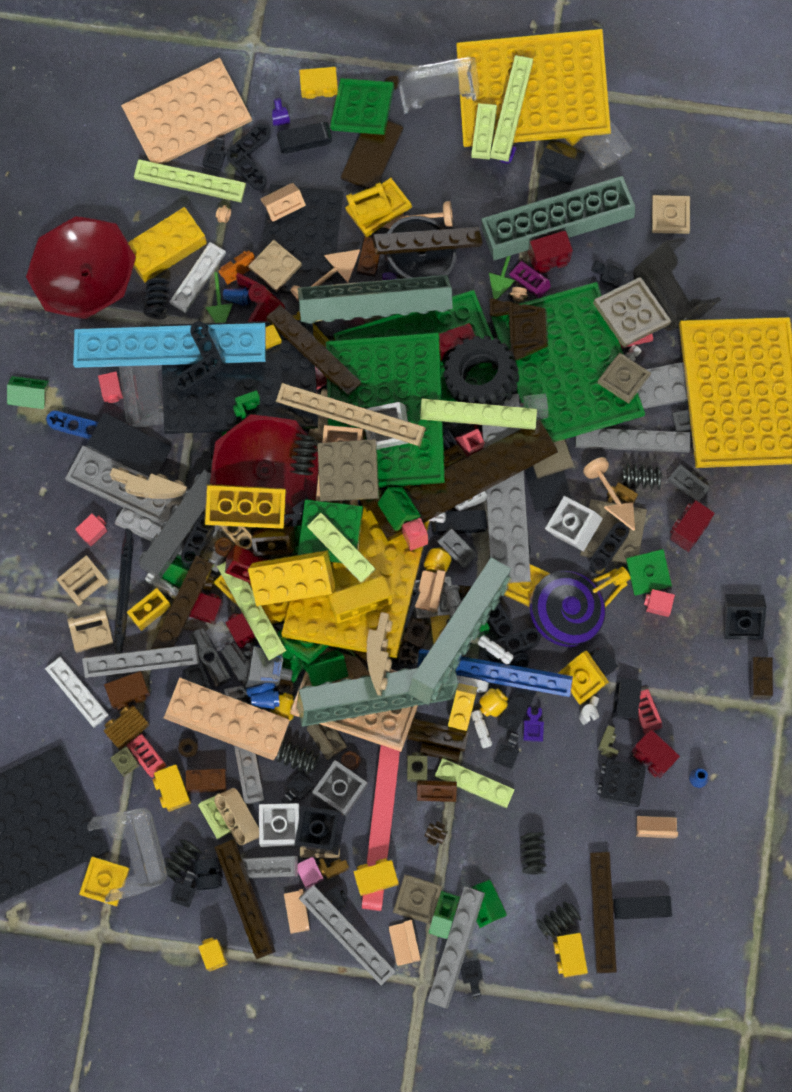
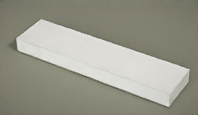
(197, 277)
(77, 692)

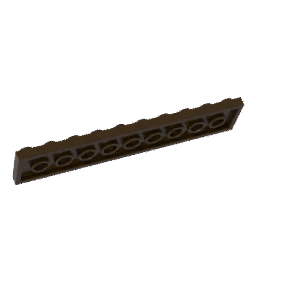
(476, 474)

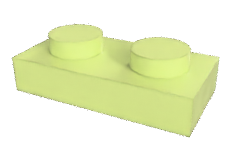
(214, 818)

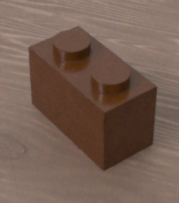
(127, 690)
(206, 780)

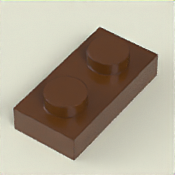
(368, 259)
(436, 791)

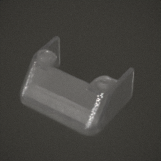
(439, 81)
(141, 395)
(144, 849)

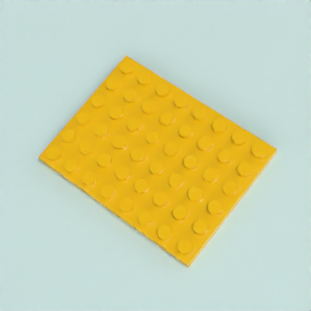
(564, 88)
(739, 390)
(313, 618)

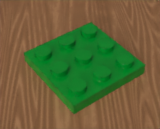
(362, 106)
(343, 516)

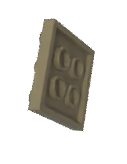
(632, 312)
(348, 470)
(633, 542)

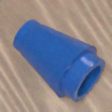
(237, 295)
(267, 699)
(695, 780)

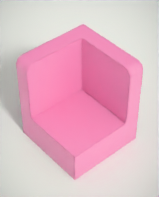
(309, 872)

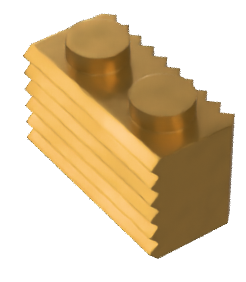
(125, 727)

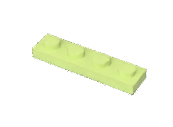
(341, 547)
(475, 783)

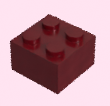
(550, 252)
(691, 527)
(654, 754)

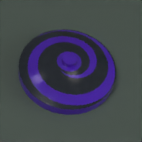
(567, 608)

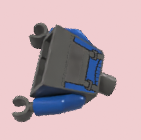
(262, 672)

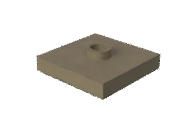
(624, 378)
(556, 462)
(417, 899)

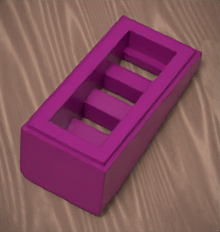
(540, 286)

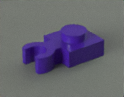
(533, 729)

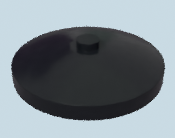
(423, 262)

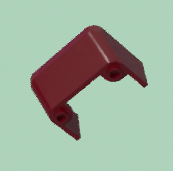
(260, 295)

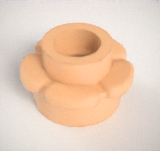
(223, 214)
(519, 293)

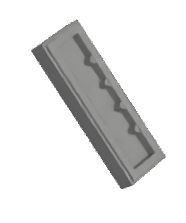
(271, 866)

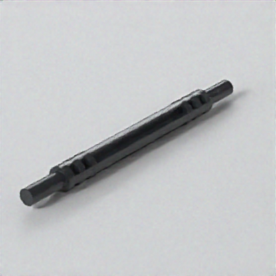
(123, 591)

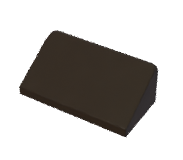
(440, 752)

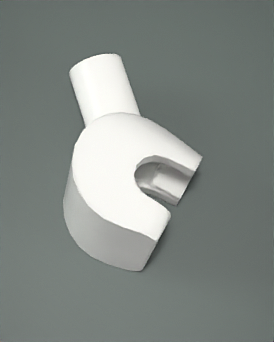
(589, 710)

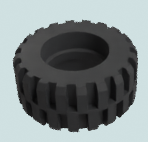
(476, 352)

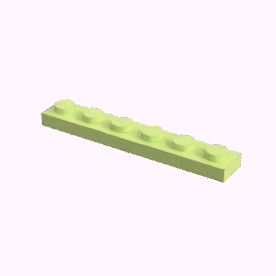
(511, 108)
(190, 180)
(478, 414)
(254, 614)

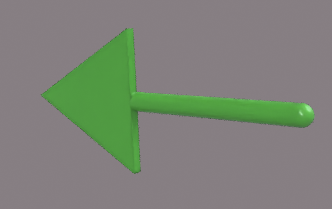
(500, 283)
(220, 312)

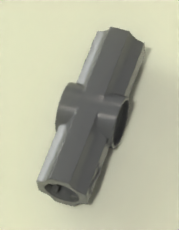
(237, 661)
(215, 667)

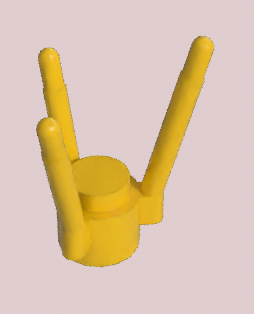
(617, 577)

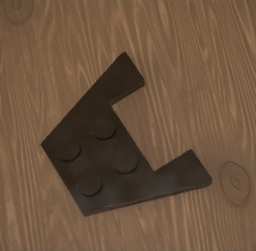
(527, 327)

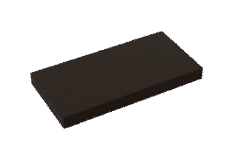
(371, 156)

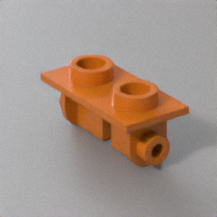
(241, 266)

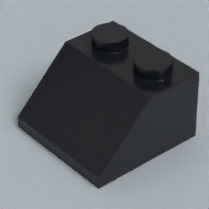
(560, 162)
(744, 616)
(320, 830)

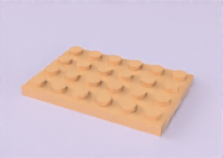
(186, 112)
(383, 728)

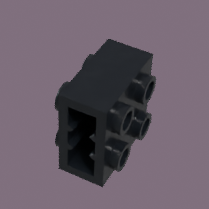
(621, 783)

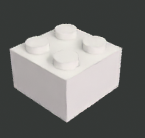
(394, 410)
(573, 523)
(278, 824)

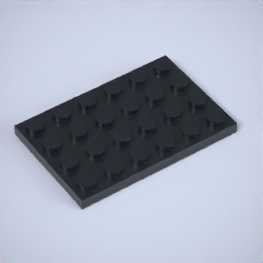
(307, 235)

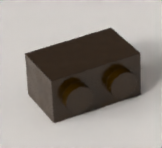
(274, 541)
(761, 678)

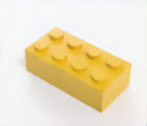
(166, 244)
(244, 506)
(292, 578)

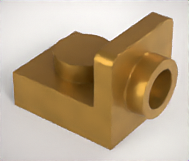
(624, 493)
(337, 867)

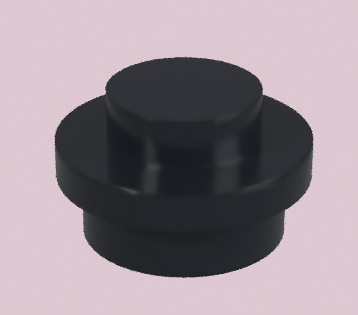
(520, 659)

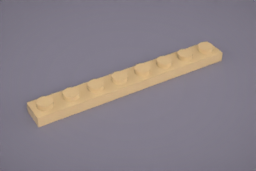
(351, 414)

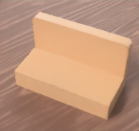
(283, 201)
(430, 590)
(656, 827)
(296, 912)
(404, 943)

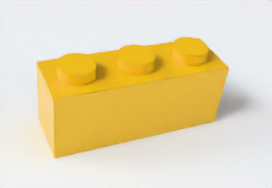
(360, 599)

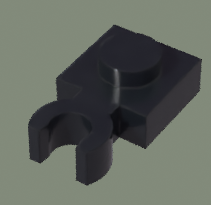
(298, 509)

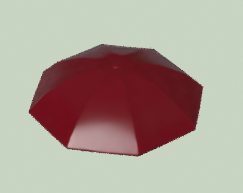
(81, 267)
(260, 455)

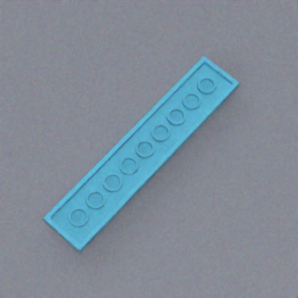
(166, 345)

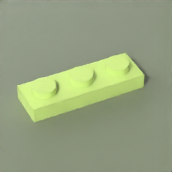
(484, 131)

